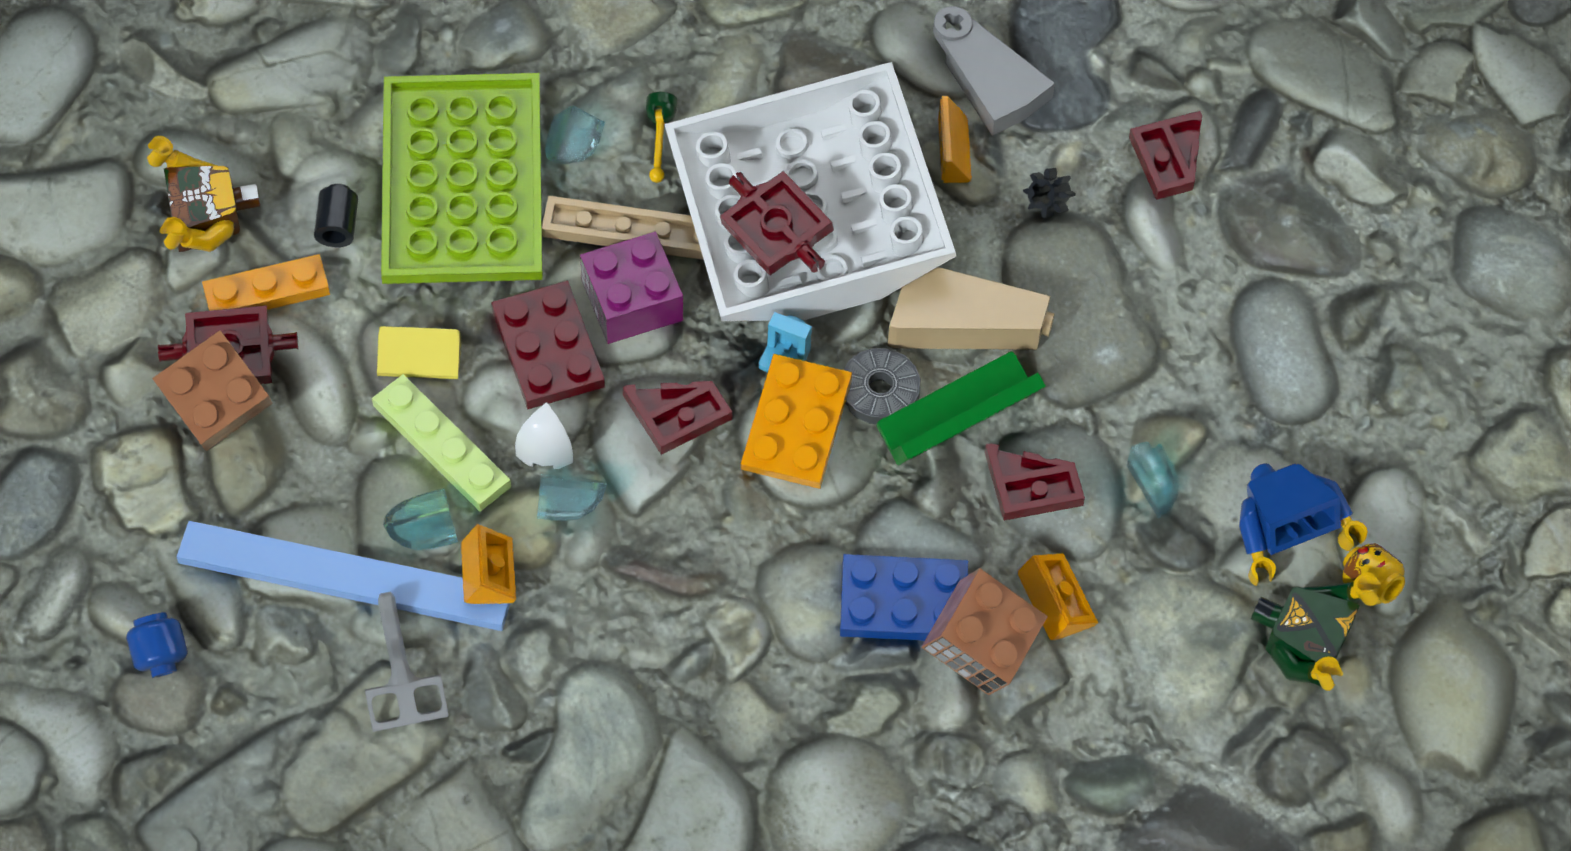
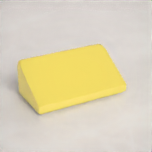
(418, 352)

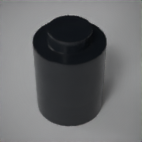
(336, 216)

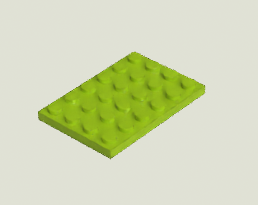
(461, 178)

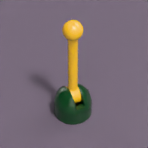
(661, 110)

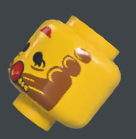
(1382, 564)

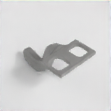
(402, 680)

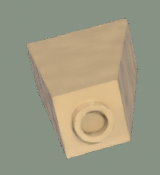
(967, 313)

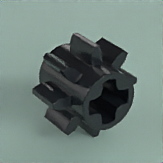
(1049, 192)

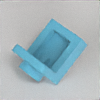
(786, 337)

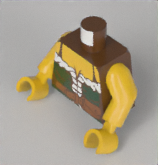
(199, 199)

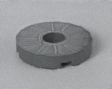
(885, 366)

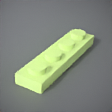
(441, 443)

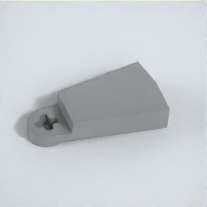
(990, 73)

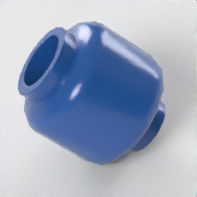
(156, 644)

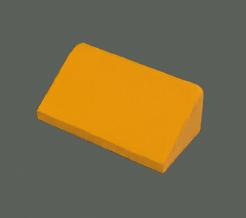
(953, 143)
(488, 567)
(1057, 595)

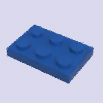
(895, 595)

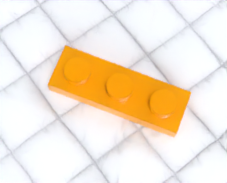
(269, 285)

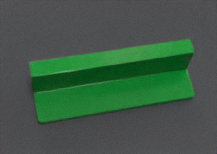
(957, 407)

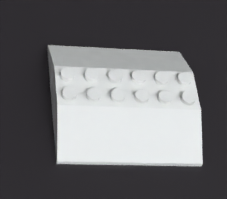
(853, 157)

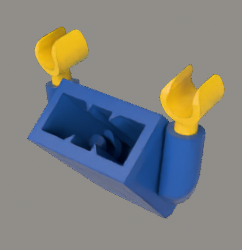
(1291, 509)

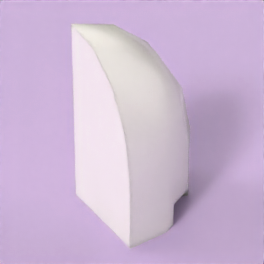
(544, 440)

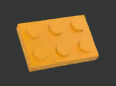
(796, 421)

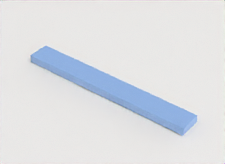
(334, 574)

